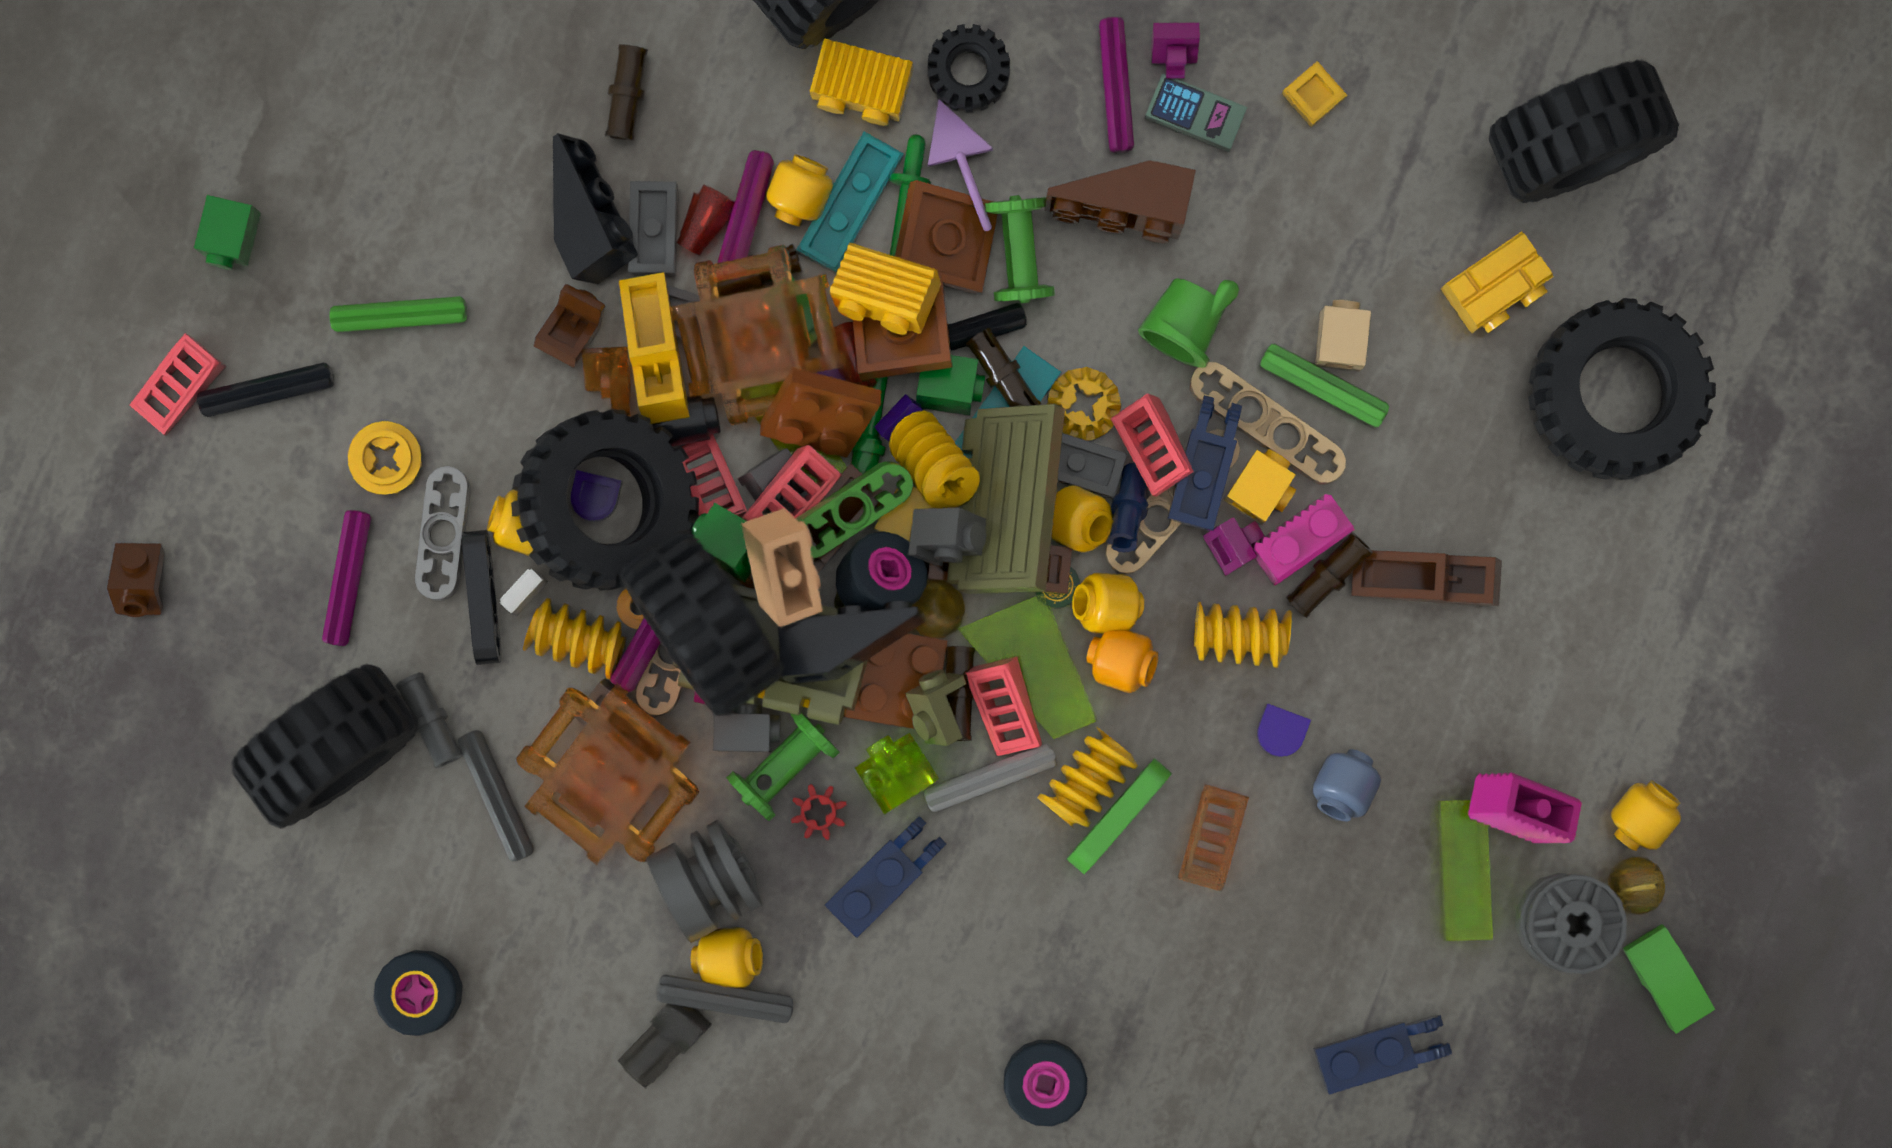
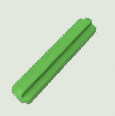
(398, 314)
(1324, 385)

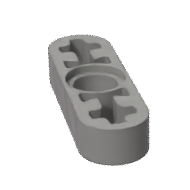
(428, 566)

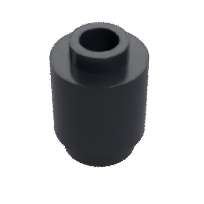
(697, 427)

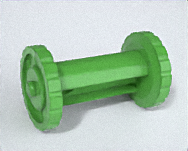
(1019, 249)
(783, 764)

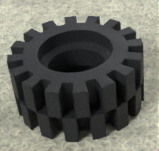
(978, 42)

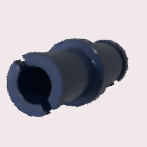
(1128, 510)

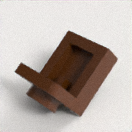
(571, 325)
(136, 579)

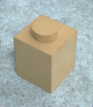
(1343, 336)

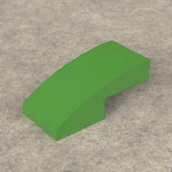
(1669, 978)

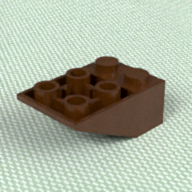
(1136, 197)

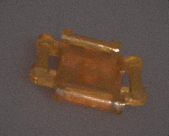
(754, 332)
(608, 774)

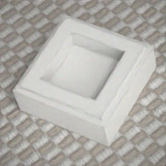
(523, 591)

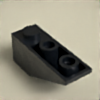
(586, 221)
(835, 644)

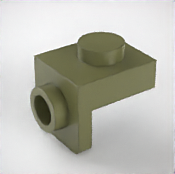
(931, 709)

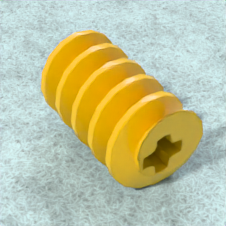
(933, 461)
(1242, 634)
(575, 637)
(1088, 779)

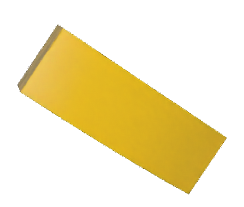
(653, 348)

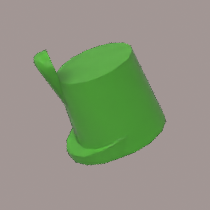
(1186, 320)

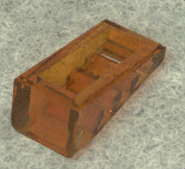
(1205, 876)

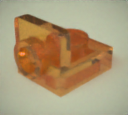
(609, 372)

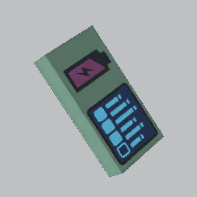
(1195, 112)

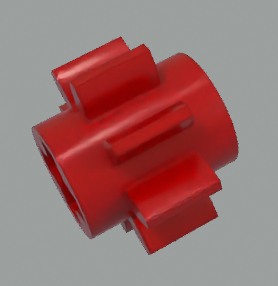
(807, 806)

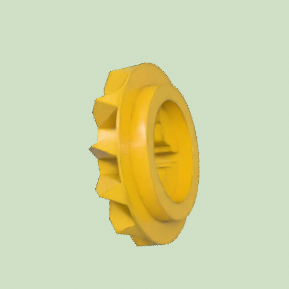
(1090, 383)
(363, 461)

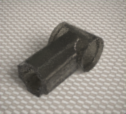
(669, 1035)

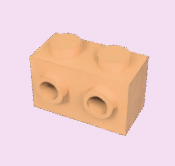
(782, 567)

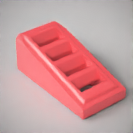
(163, 374)
(1126, 425)
(812, 462)
(733, 498)
(984, 696)

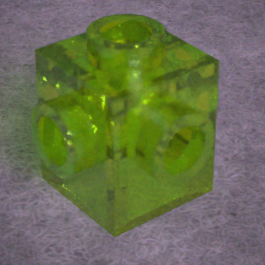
(895, 771)

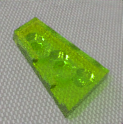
(1044, 660)

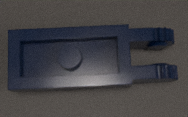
(1210, 456)
(881, 881)
(1377, 1054)

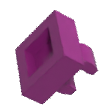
(1175, 46)
(1232, 544)

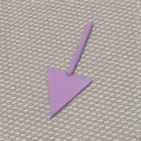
(956, 141)

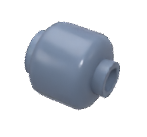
(1346, 785)

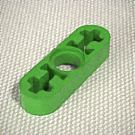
(873, 479)
(1119, 816)

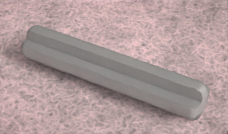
(990, 777)

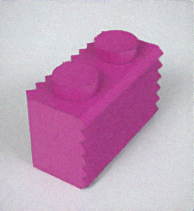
(1301, 539)
(1524, 808)

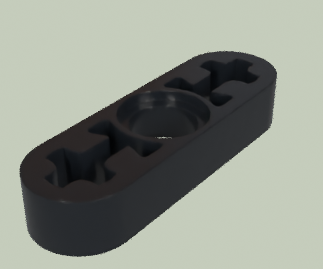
(481, 597)

